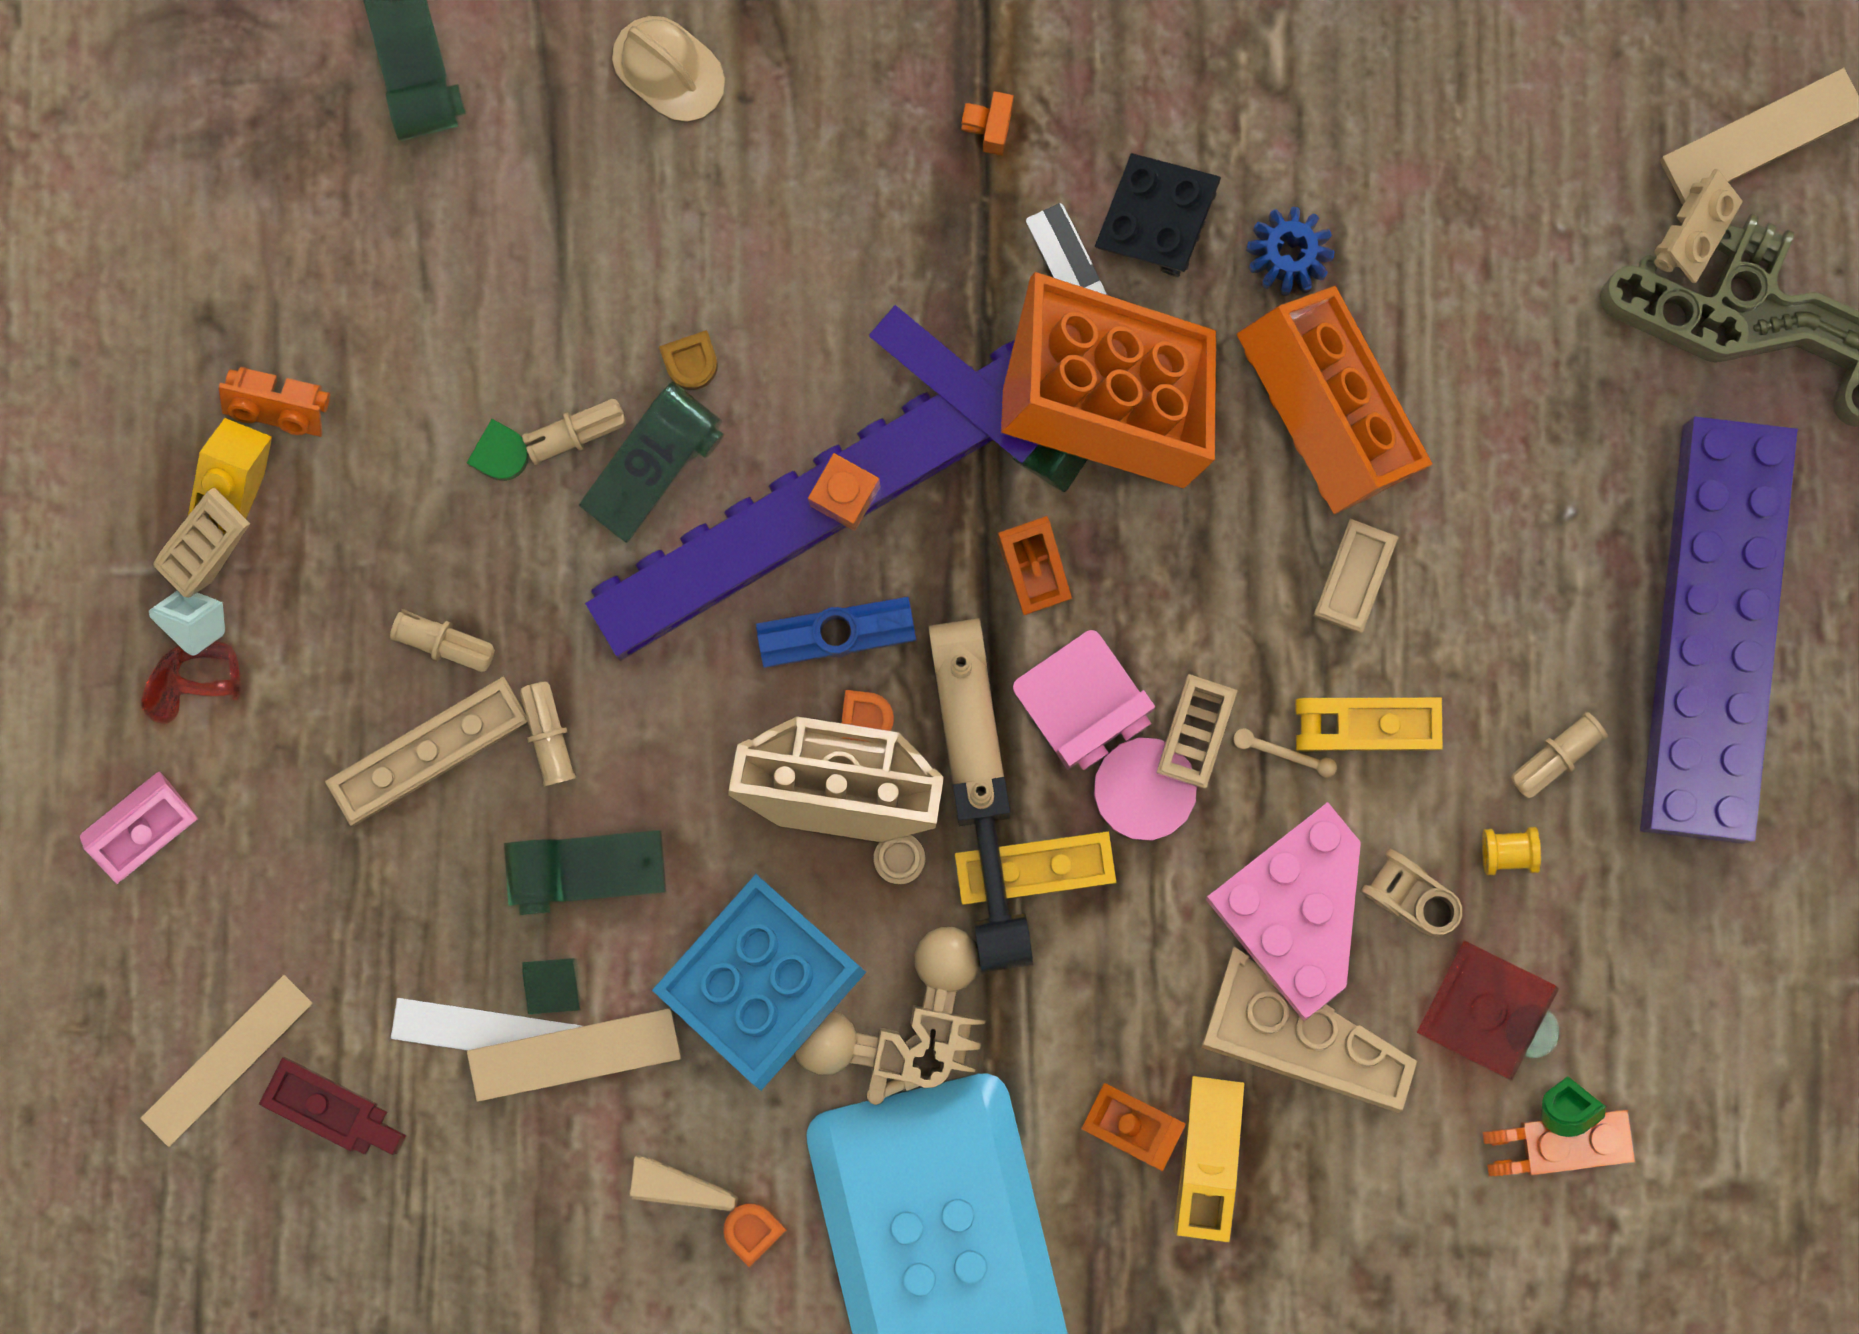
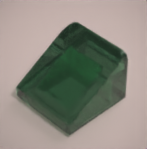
(1053, 466)
(551, 986)

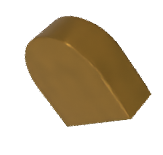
(690, 361)

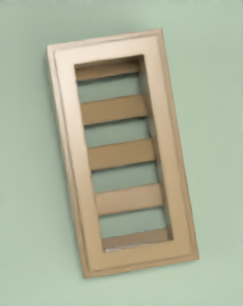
(199, 547)
(1210, 692)
(665, 1184)

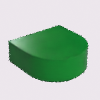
(499, 453)
(1570, 1109)

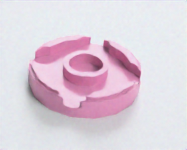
(1138, 799)

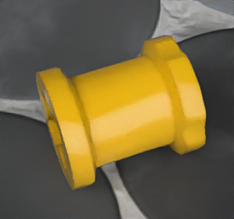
(1511, 851)

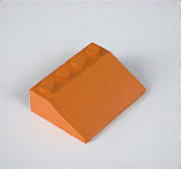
(1112, 382)

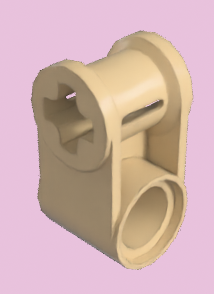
(1411, 894)

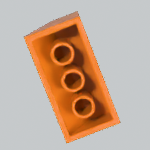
(1333, 398)

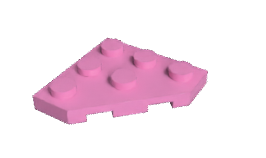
(1298, 909)

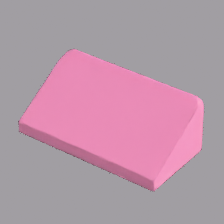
(137, 827)

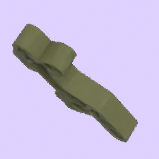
(1753, 327)

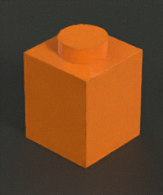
(844, 492)

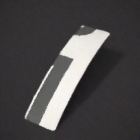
(1063, 248)

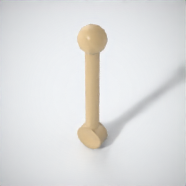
(1245, 739)

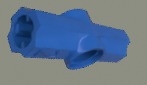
(801, 636)

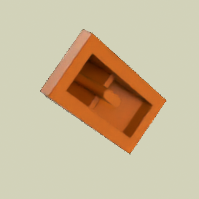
(1034, 565)

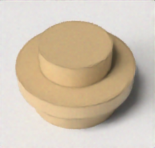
(899, 859)

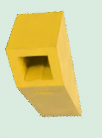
(1210, 1160)

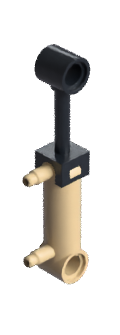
(978, 781)

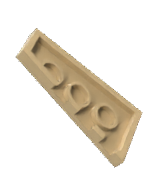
(1326, 1050)

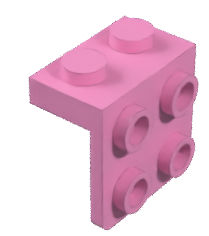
(1083, 700)

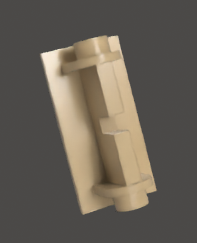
(1704, 221)

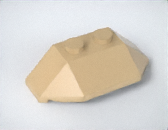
(837, 786)

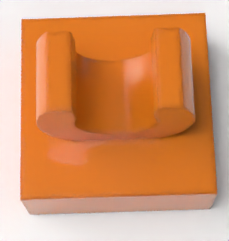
(991, 122)

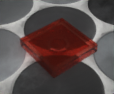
(1487, 1010)

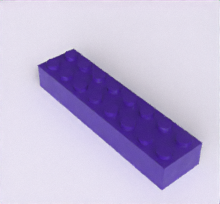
(1719, 630)

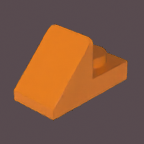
(1133, 1126)

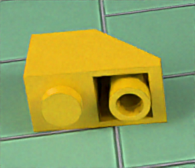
(233, 464)

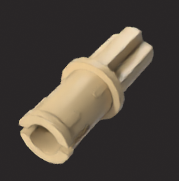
(574, 430)
(441, 641)
(546, 733)
(1559, 755)

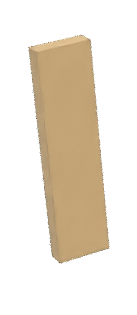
(1765, 133)
(427, 751)
(574, 1054)

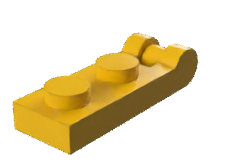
(1371, 724)

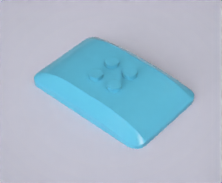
(934, 1213)

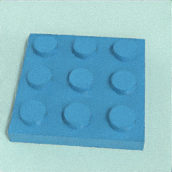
(758, 982)

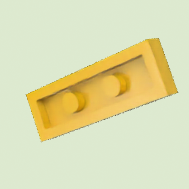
(1042, 867)

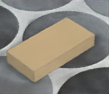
(1355, 576)

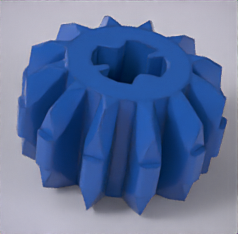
(1296, 235)

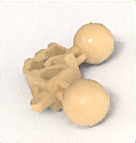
(946, 963)

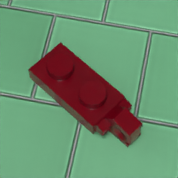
(329, 1109)

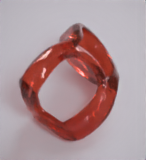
(165, 685)

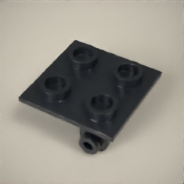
(1158, 213)

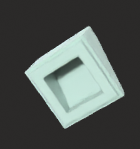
(190, 621)

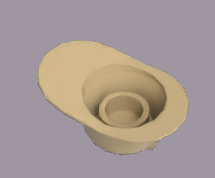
(668, 68)

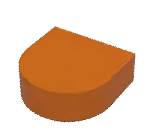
(867, 711)
(751, 1231)

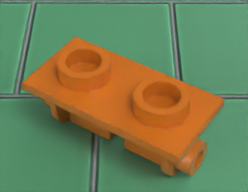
(251, 399)

